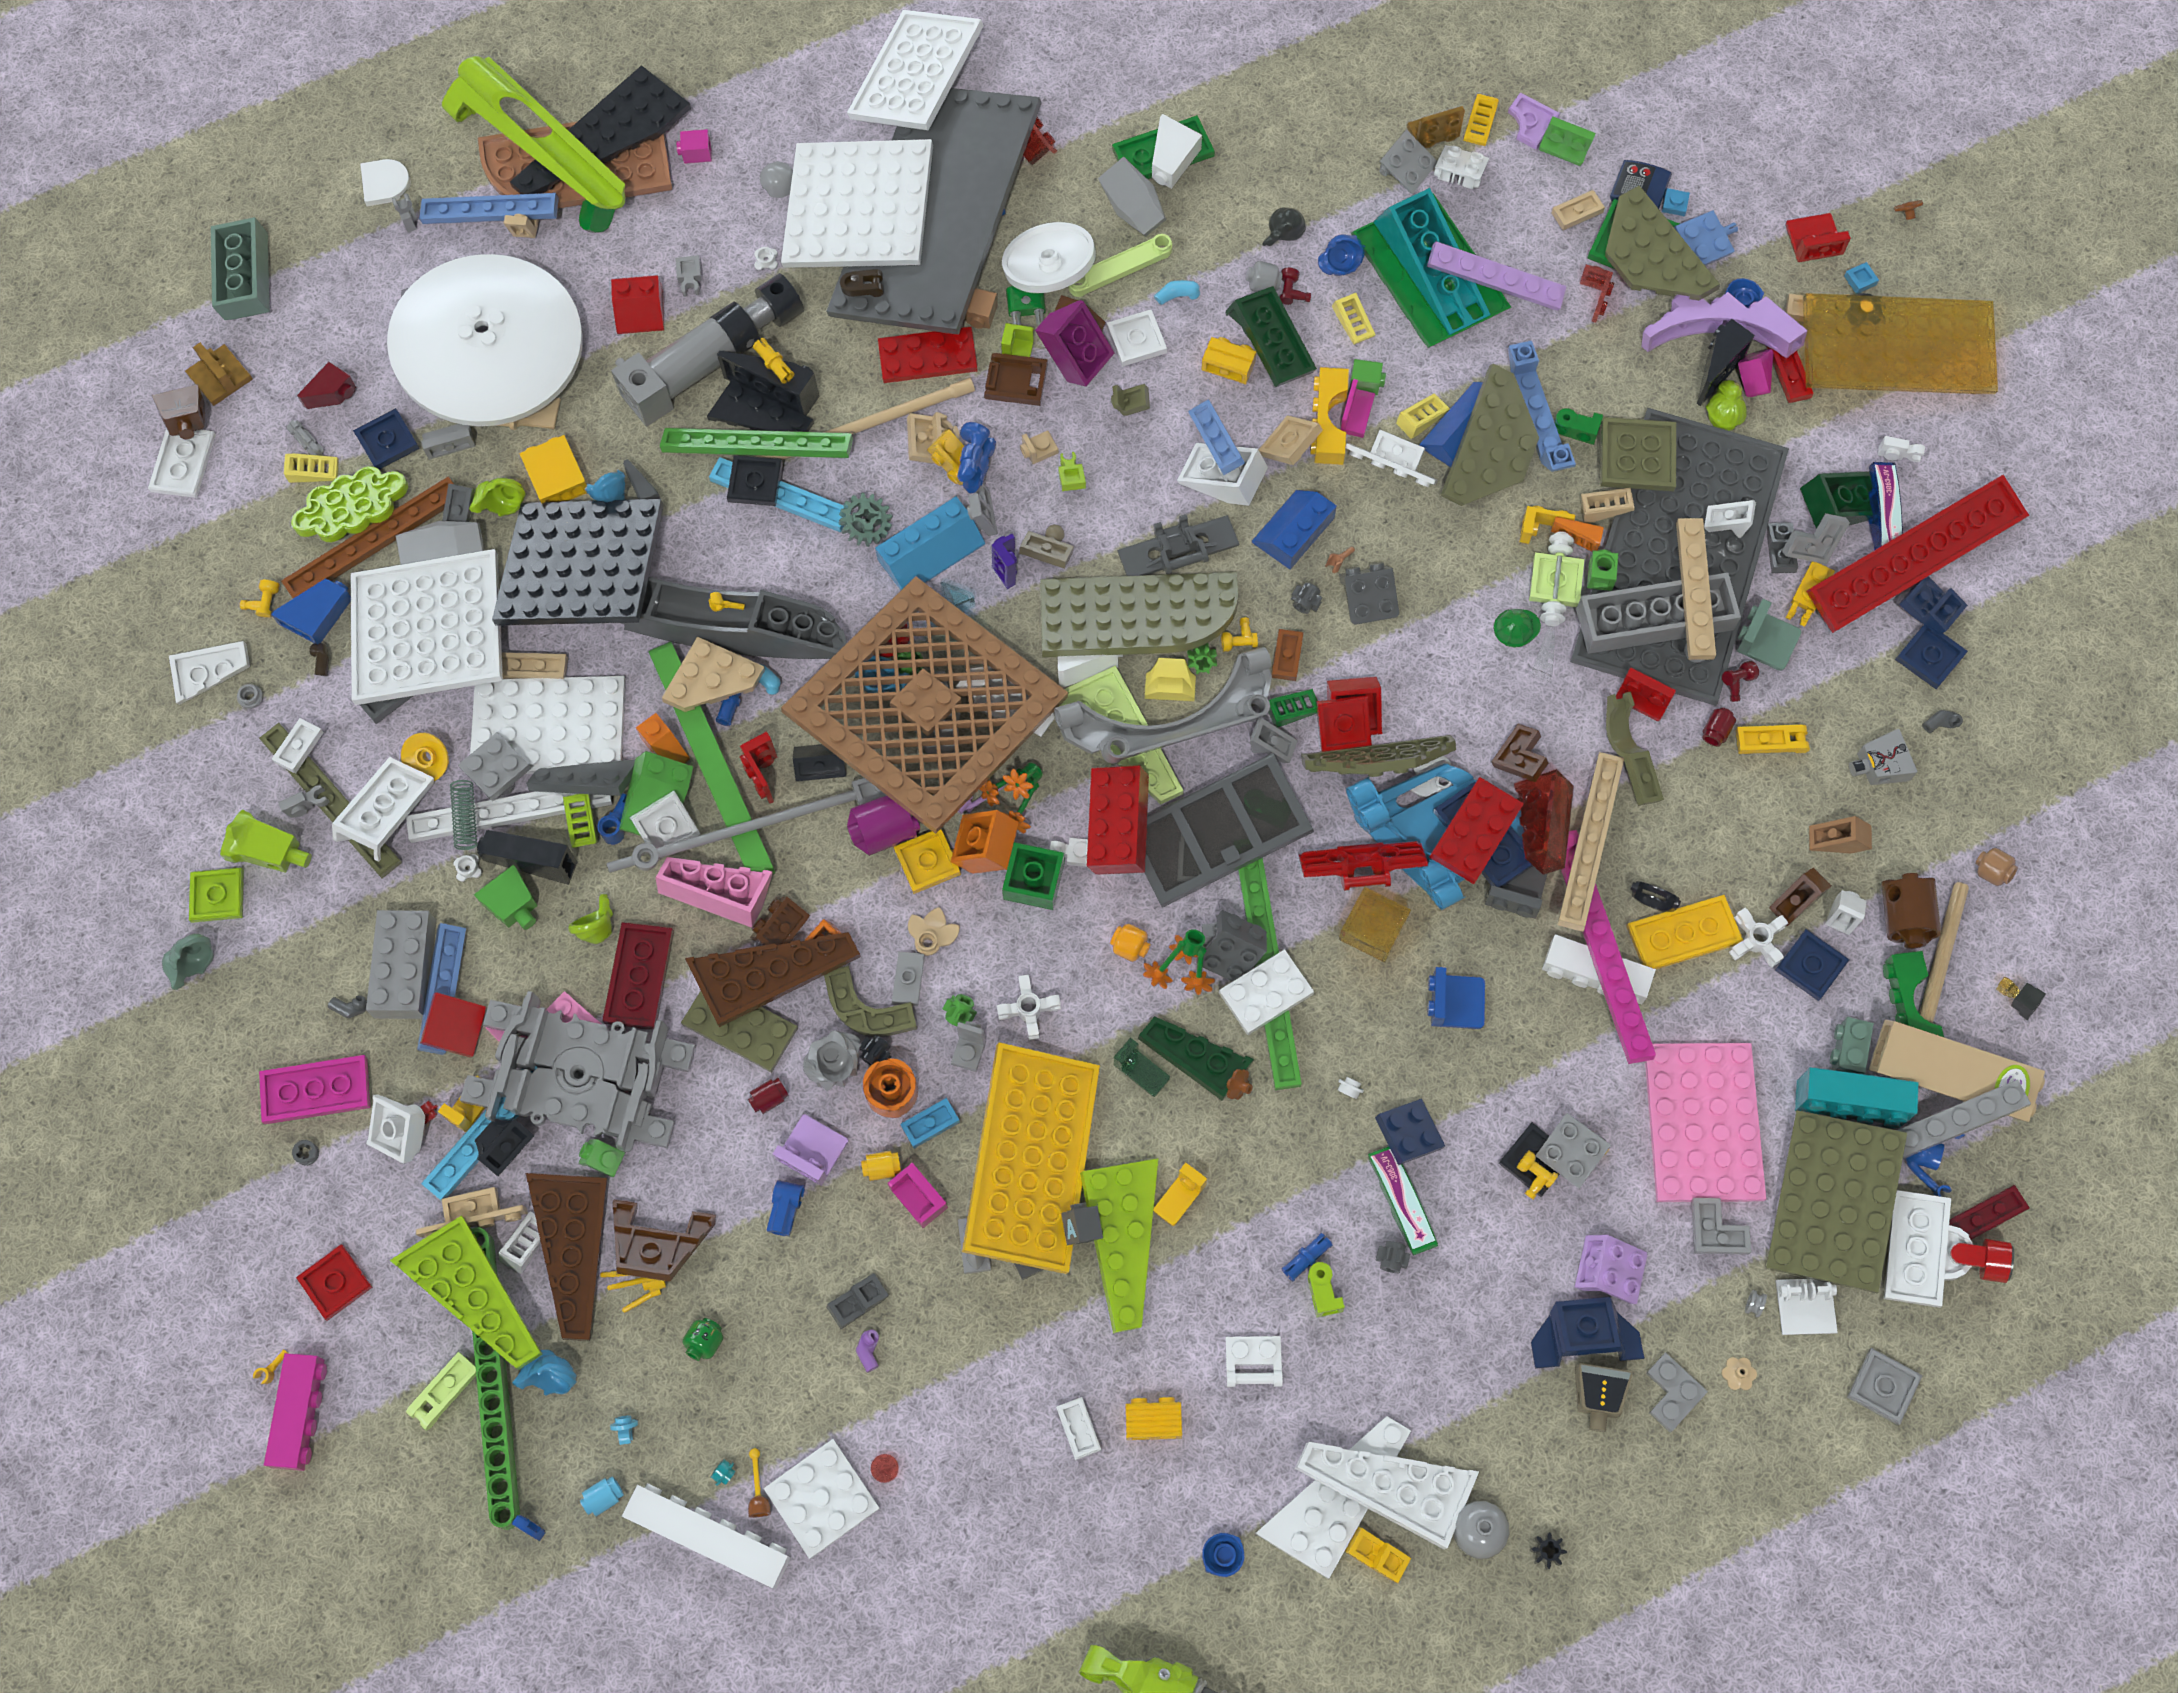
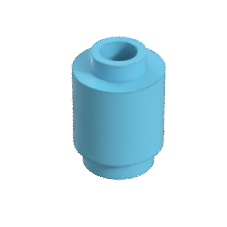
(601, 1496)

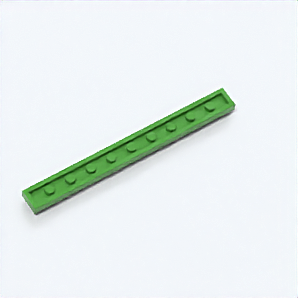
(1278, 1031)

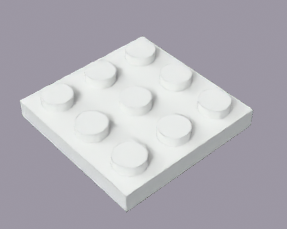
(821, 1499)

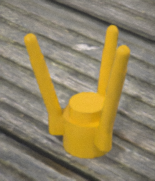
(648, 1284)

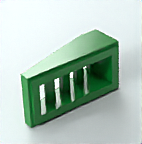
(1281, 720)

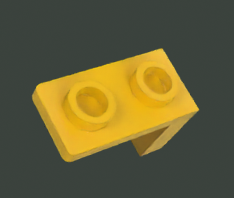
(1539, 515)
(461, 1114)
(1180, 1195)

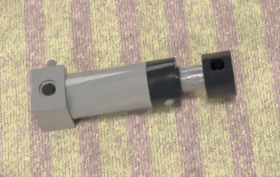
(653, 382)

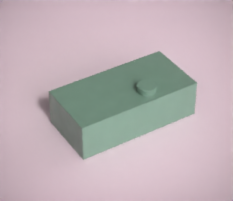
(240, 269)

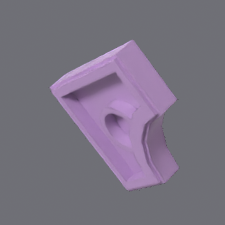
(1532, 119)

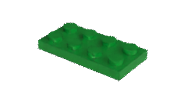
(1140, 148)

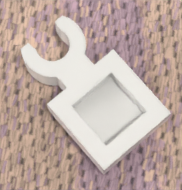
(1897, 448)

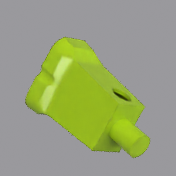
(261, 844)

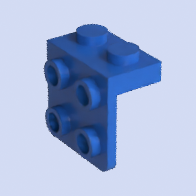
(1456, 1000)

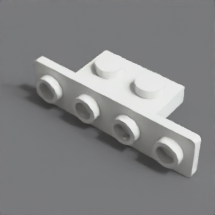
(1395, 453)

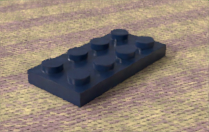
(1508, 858)

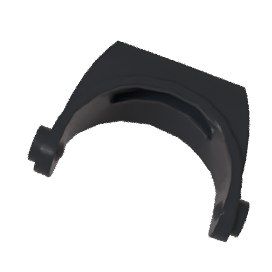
(1669, 905)

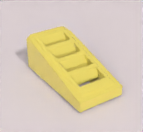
(1353, 300)
(1412, 425)
(310, 475)

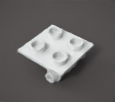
(1462, 163)
(1806, 1306)

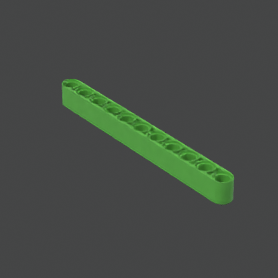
(713, 766)
(490, 1419)

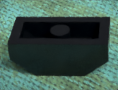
(501, 1143)

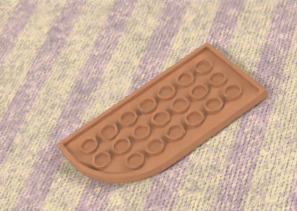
(641, 169)

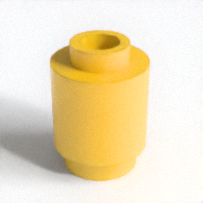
(881, 1165)

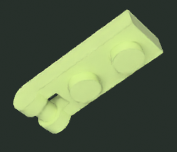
(442, 1390)

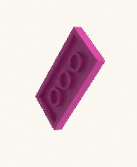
(314, 1089)

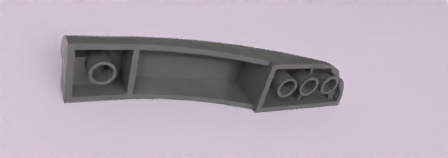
(765, 628)

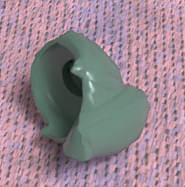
(187, 958)

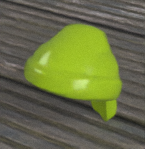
(594, 926)

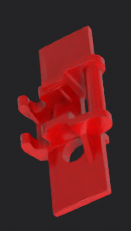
(1403, 855)

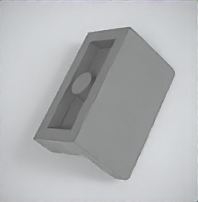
(447, 440)

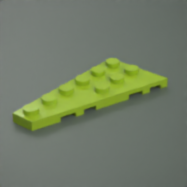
(1126, 1213)
(463, 1281)

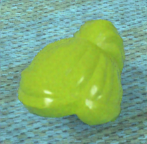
(1727, 406)
(498, 496)

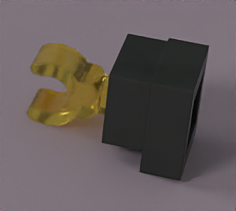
(2025, 1000)

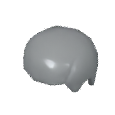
(776, 179)

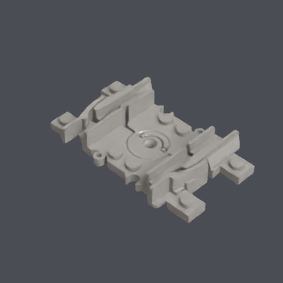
(571, 1048)

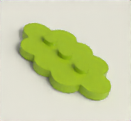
(349, 504)

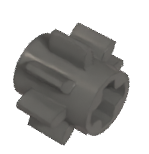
(1306, 598)
(1393, 1257)

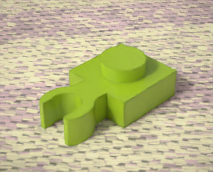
(1071, 474)

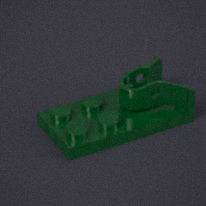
(1272, 335)

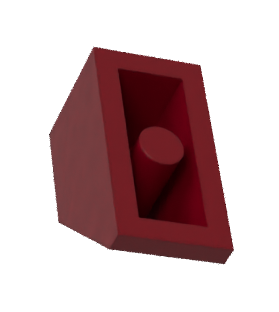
(327, 388)

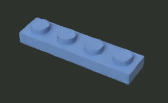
(1216, 437)

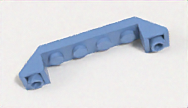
(1549, 446)

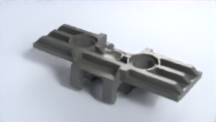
(1176, 542)

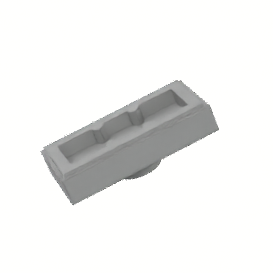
(908, 978)

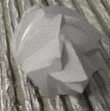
(832, 1059)

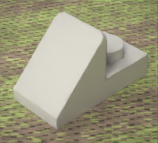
(1730, 516)

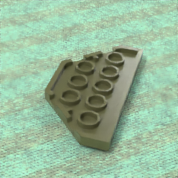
(1652, 253)
(1495, 441)
(1380, 757)

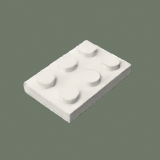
(1266, 992)

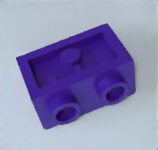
(1004, 560)

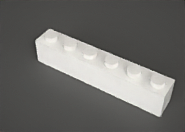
(706, 1536)

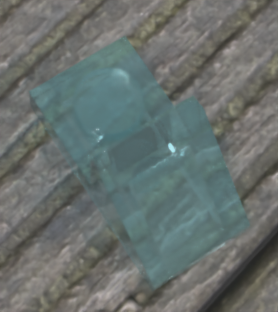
(958, 597)

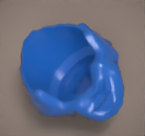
(1342, 255)

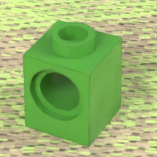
(1602, 579)

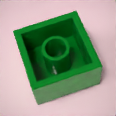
(1033, 876)

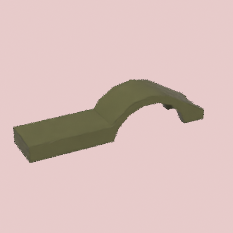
(1637, 760)

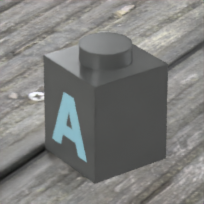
(1081, 1224)

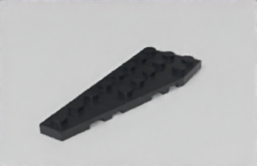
(626, 117)

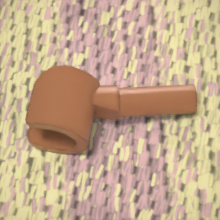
(1337, 560)

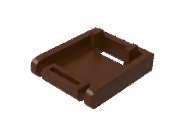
(1012, 379)

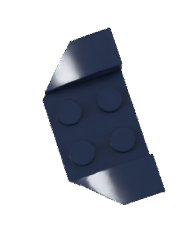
(1584, 1329)

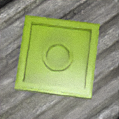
(216, 895)

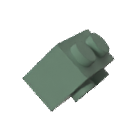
(1852, 1046)

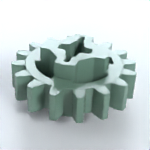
(872, 512)

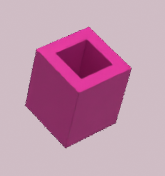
(694, 146)

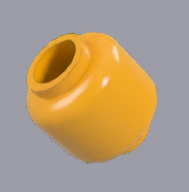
(1130, 942)

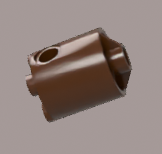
(1911, 910)

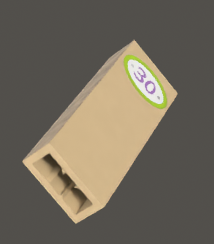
(1950, 1066)

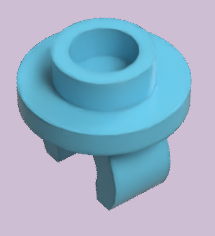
(624, 1427)

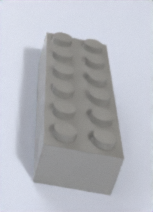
(1649, 614)

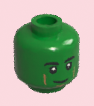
(702, 1339)

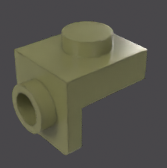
(1131, 399)

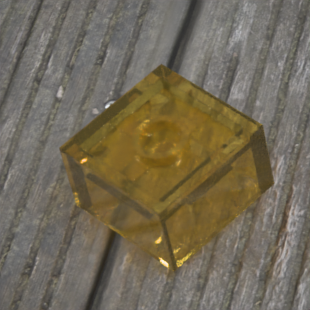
(1374, 924)

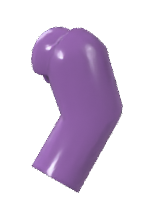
(866, 1348)

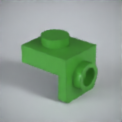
(600, 1157)

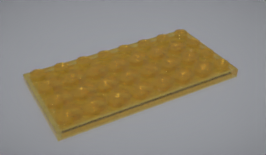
(1900, 344)

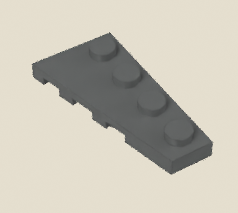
(593, 778)

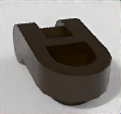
(853, 283)

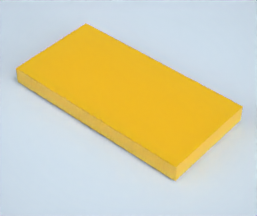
(1685, 933)

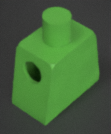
(509, 899)

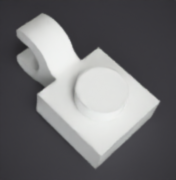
(1074, 852)

